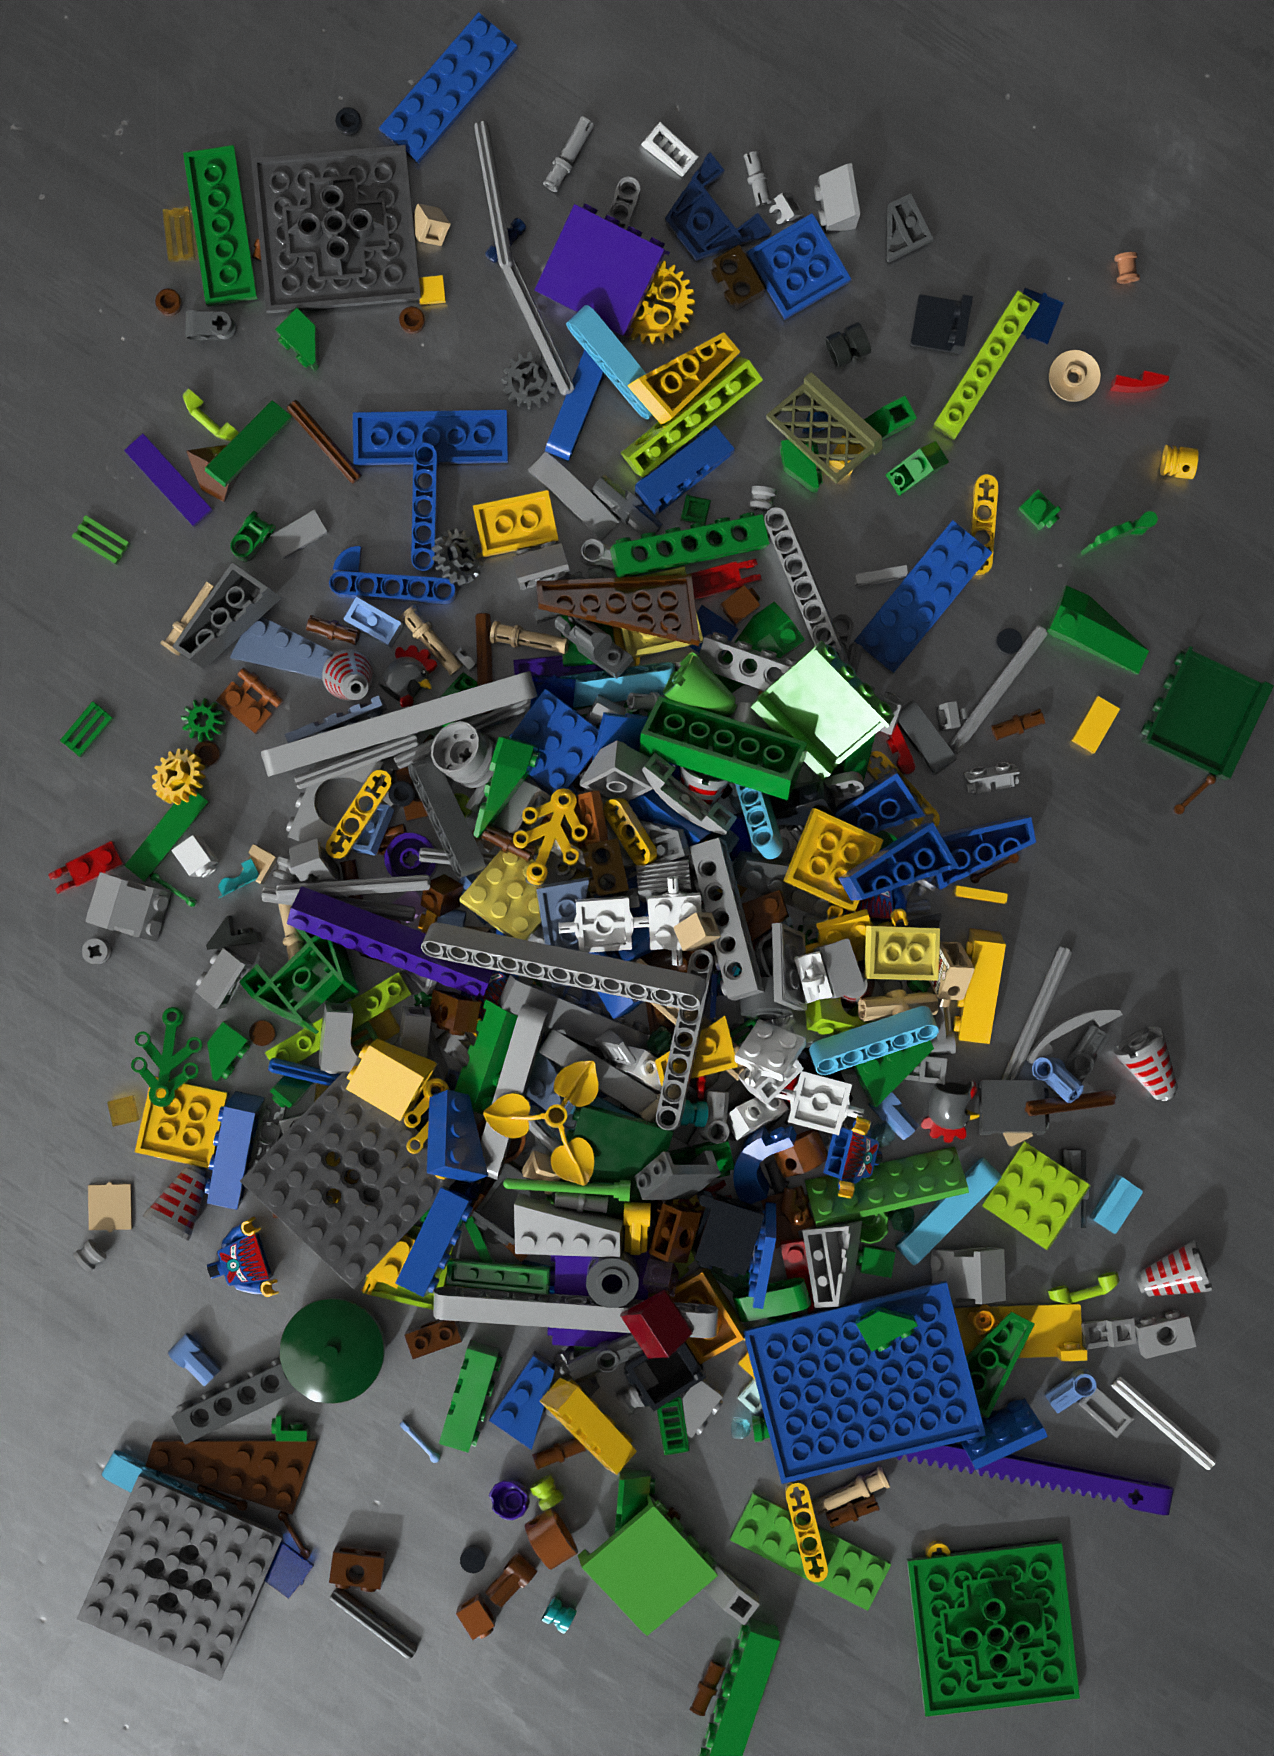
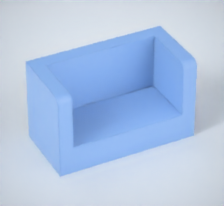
(373, 622)

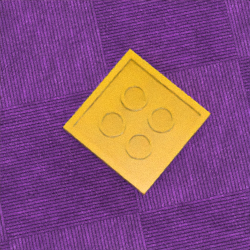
(826, 853)
(183, 1128)

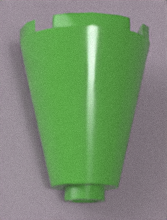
(699, 687)

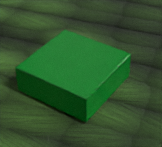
(695, 509)

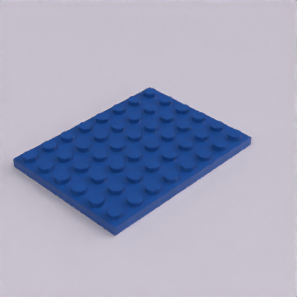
(845, 1406)

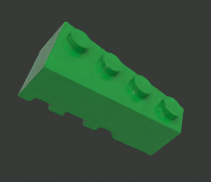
(487, 1056)
(469, 1395)

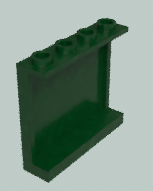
(1205, 713)
(620, 1148)

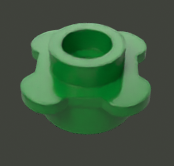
(422, 999)

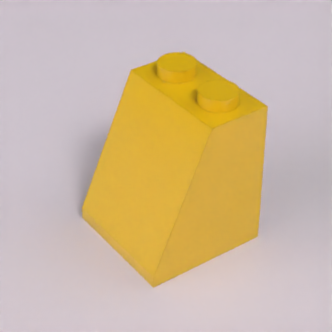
(390, 1077)

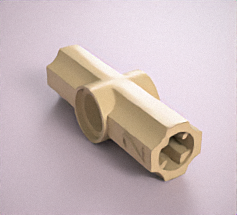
(893, 1003)

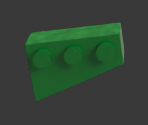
(885, 1073)

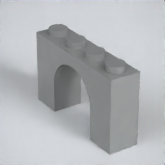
(308, 822)
(340, 1054)

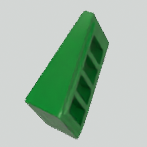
(674, 1448)

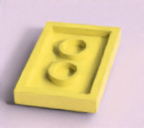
(902, 953)

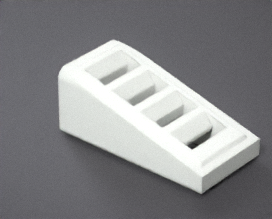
(656, 150)

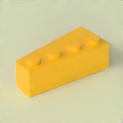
(681, 379)
(978, 1007)
(589, 1425)

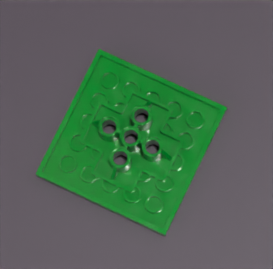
(952, 1598)

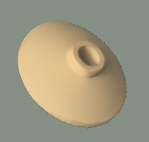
(1081, 365)

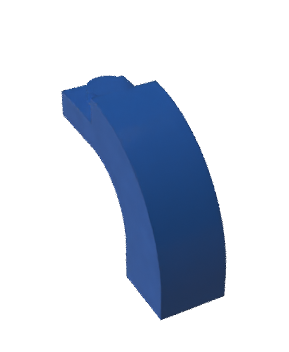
(748, 1176)

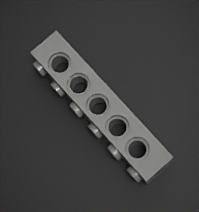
(749, 981)

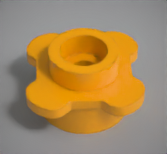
(982, 1327)

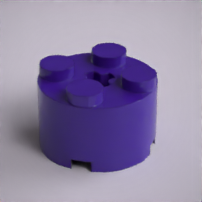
(400, 849)

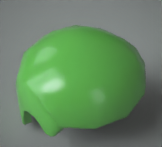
(873, 1227)

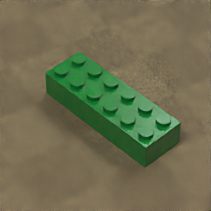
(723, 747)
(742, 1689)

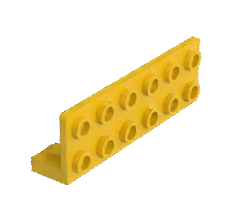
(1055, 1330)

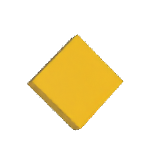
(432, 290)

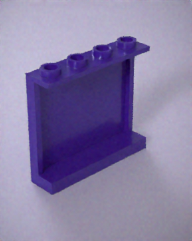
(601, 268)
(571, 1278)

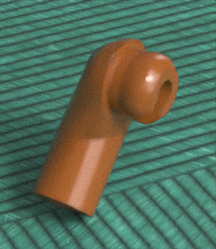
(390, 834)
(790, 1209)

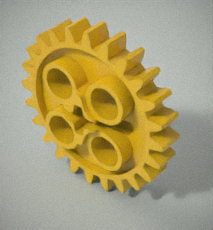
(646, 324)

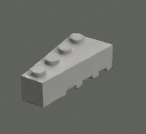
(564, 1231)

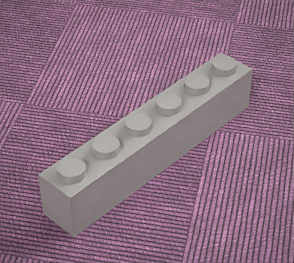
(568, 1015)

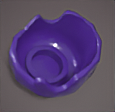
(509, 1499)

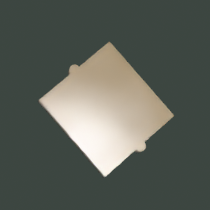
(110, 1206)

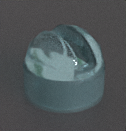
(740, 1428)

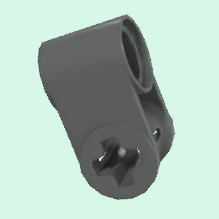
(204, 325)

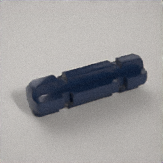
(517, 227)

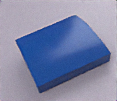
(618, 727)

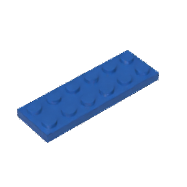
(448, 87)
(457, 435)
(923, 596)

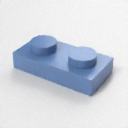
(374, 832)

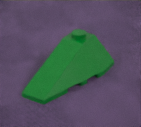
(1091, 628)

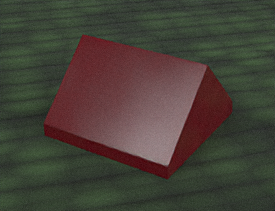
(657, 1325)

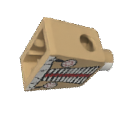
(954, 973)

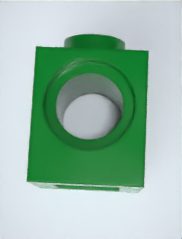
(876, 1260)

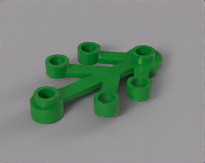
(166, 1061)

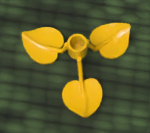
(578, 1085)

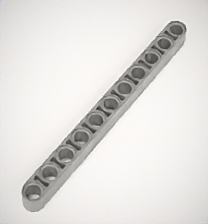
(399, 724)
(564, 966)
(553, 1310)

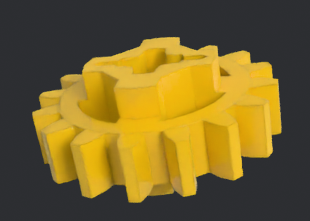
(178, 776)

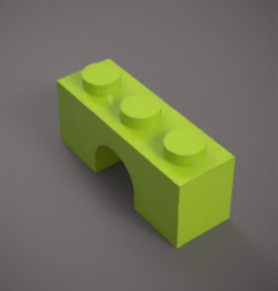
(829, 1017)

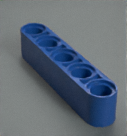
(575, 408)
(419, 495)
(381, 582)

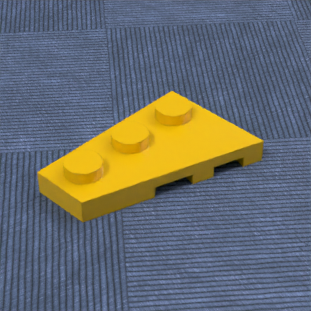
(713, 1054)

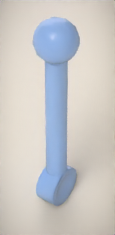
(434, 1457)

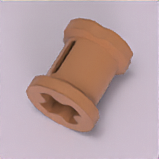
(1127, 267)

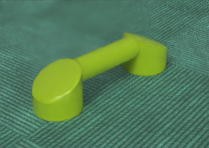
(193, 403)
(1106, 1283)

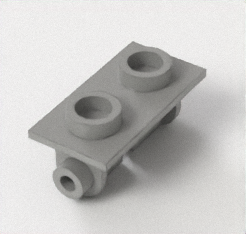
(1003, 775)
(589, 1385)

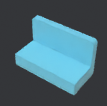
(1116, 1204)

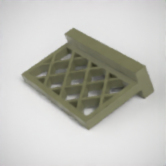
(842, 415)

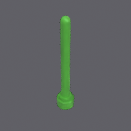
(619, 1189)

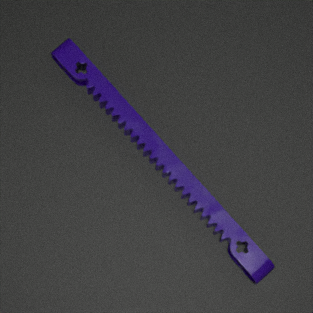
(1151, 1496)

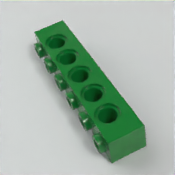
(627, 565)

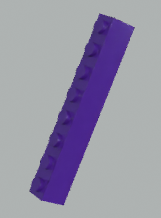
(381, 940)

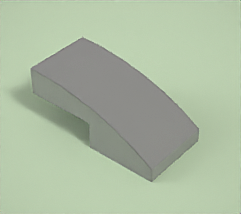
(1108, 1332)

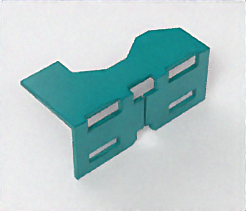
(247, 876)

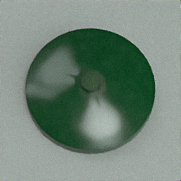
(332, 1350)

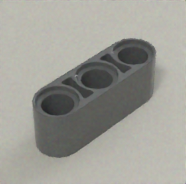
(925, 738)

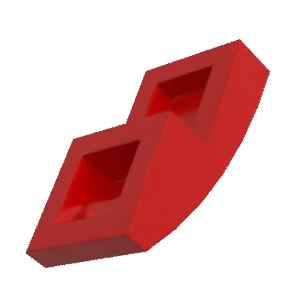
(1146, 382)

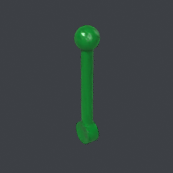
(155, 878)

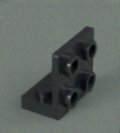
(941, 323)

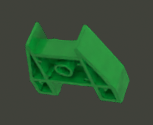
(303, 981)

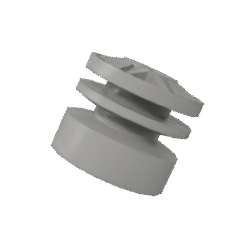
(463, 754)

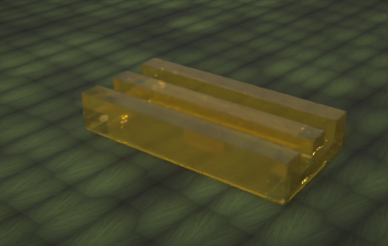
(168, 233)

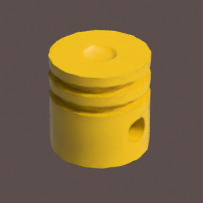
(1179, 462)

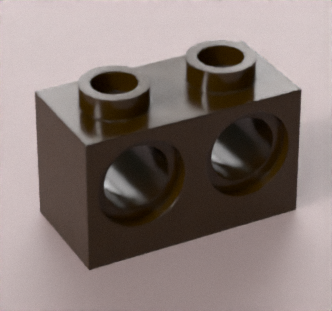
(743, 275)
(612, 867)

